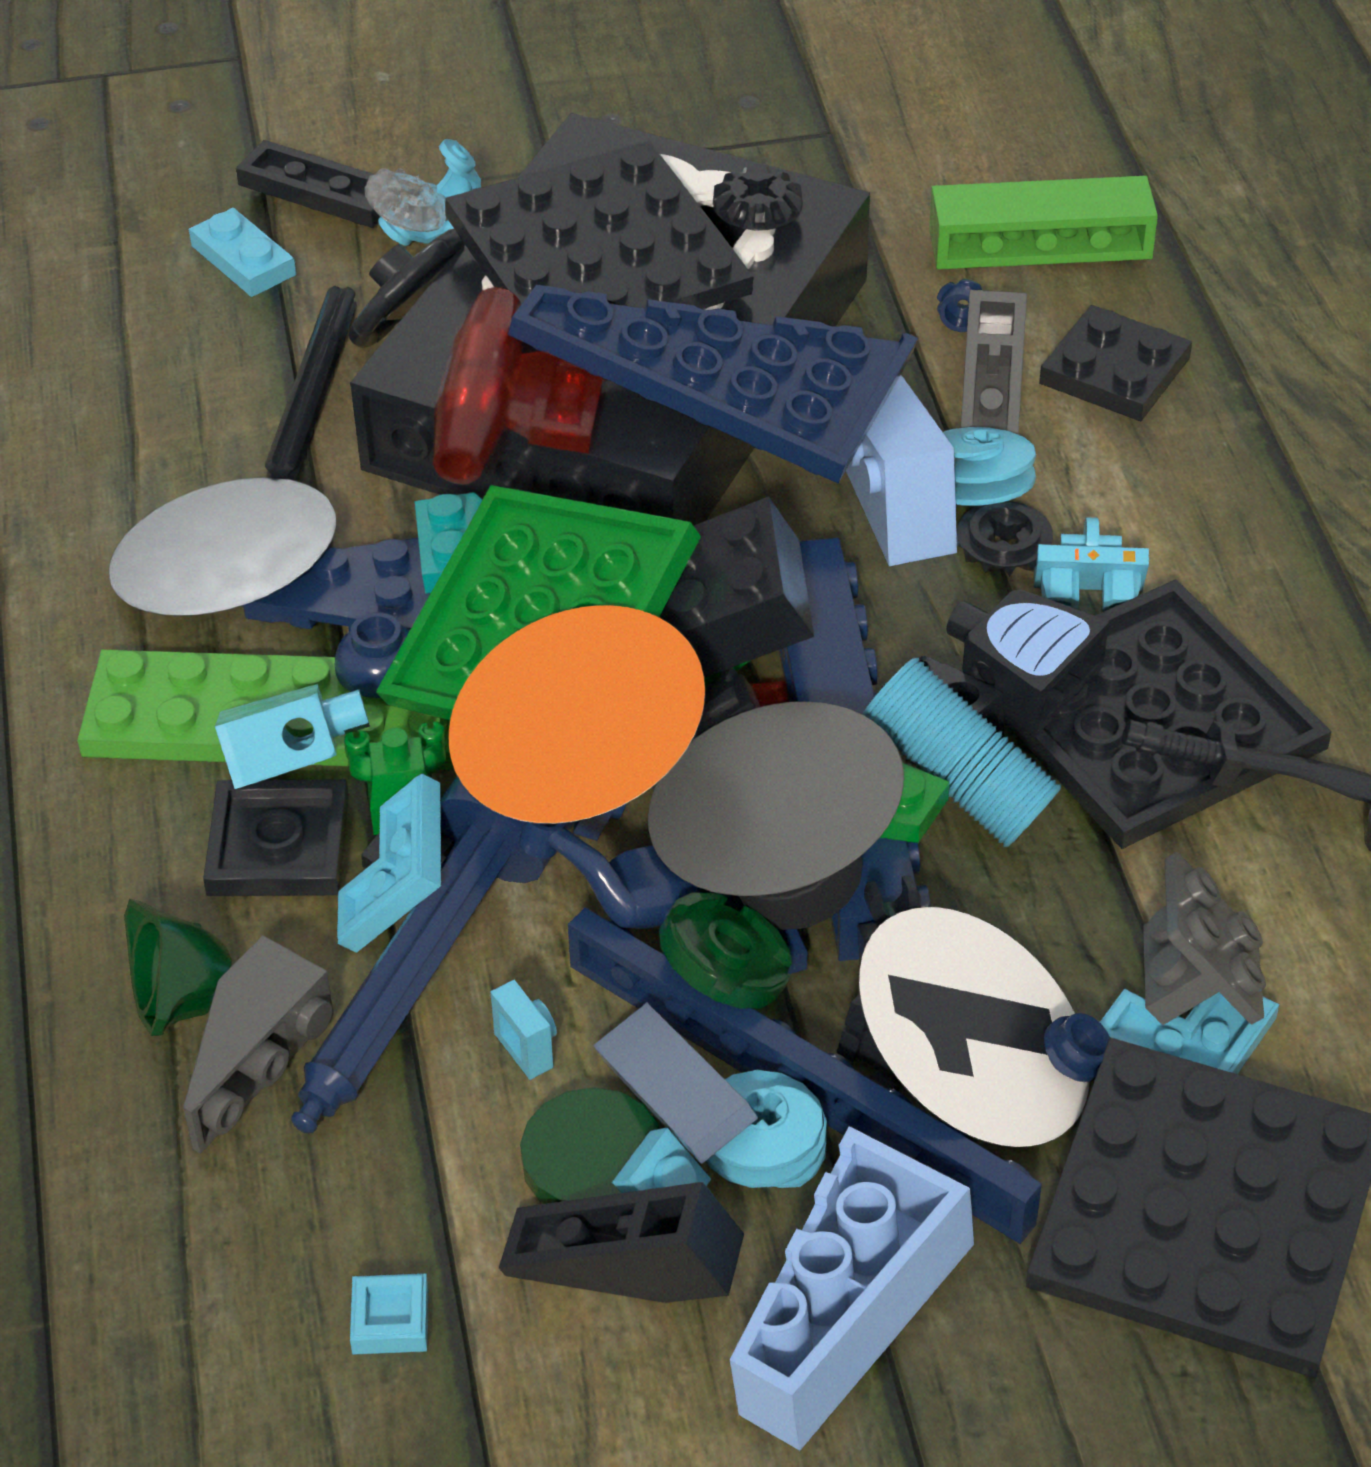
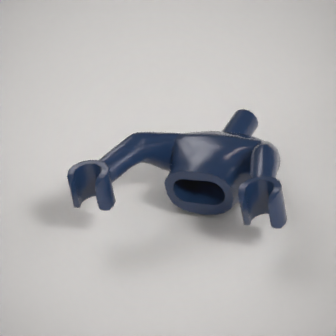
(631, 888)

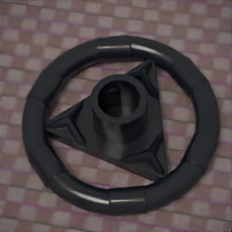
(401, 284)

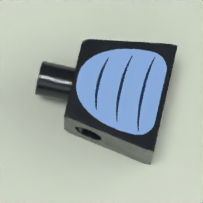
(1030, 652)

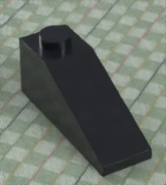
(629, 1244)

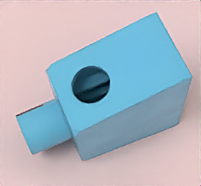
(260, 745)

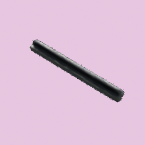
(311, 384)

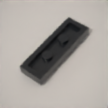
(308, 182)

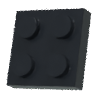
(1115, 362)
(277, 838)

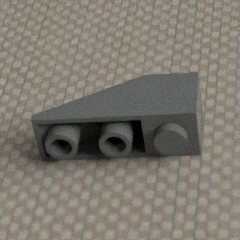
(254, 1027)

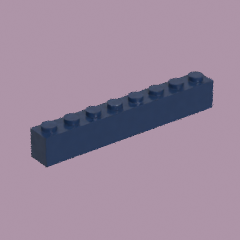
(841, 673)

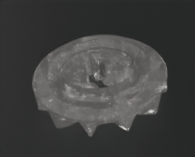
(406, 200)

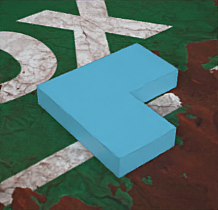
(405, 869)
(1209, 1035)

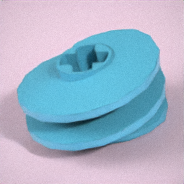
(990, 465)
(784, 1142)

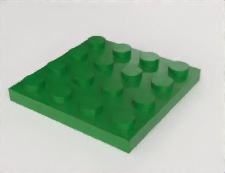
(523, 563)

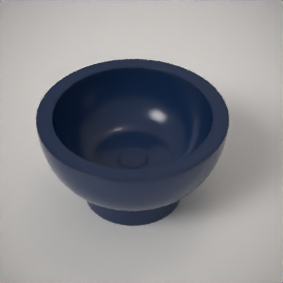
(368, 652)

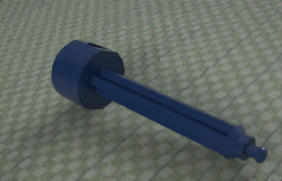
(482, 850)

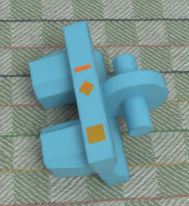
(1090, 563)

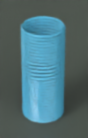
(944, 734)

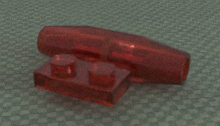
(498, 387)

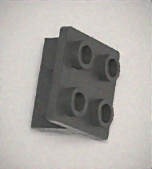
(1200, 949)

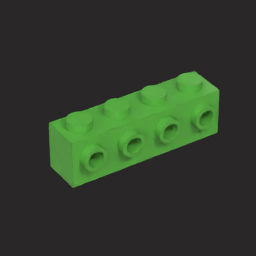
(1042, 222)

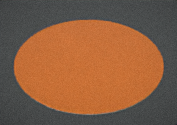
(576, 714)

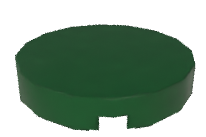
(725, 951)
(582, 1143)

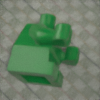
(394, 761)

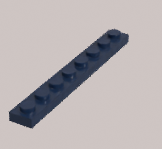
(745, 1039)

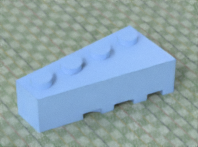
(907, 481)
(849, 1285)

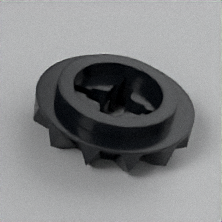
(757, 199)
(1008, 521)

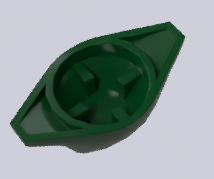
(171, 966)

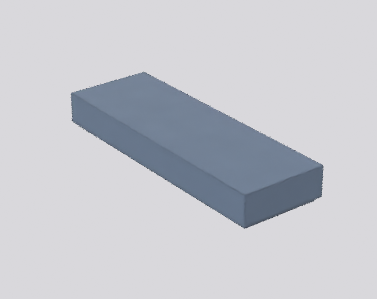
(675, 1083)

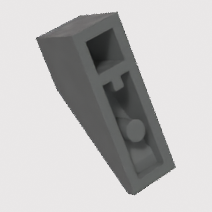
(994, 360)

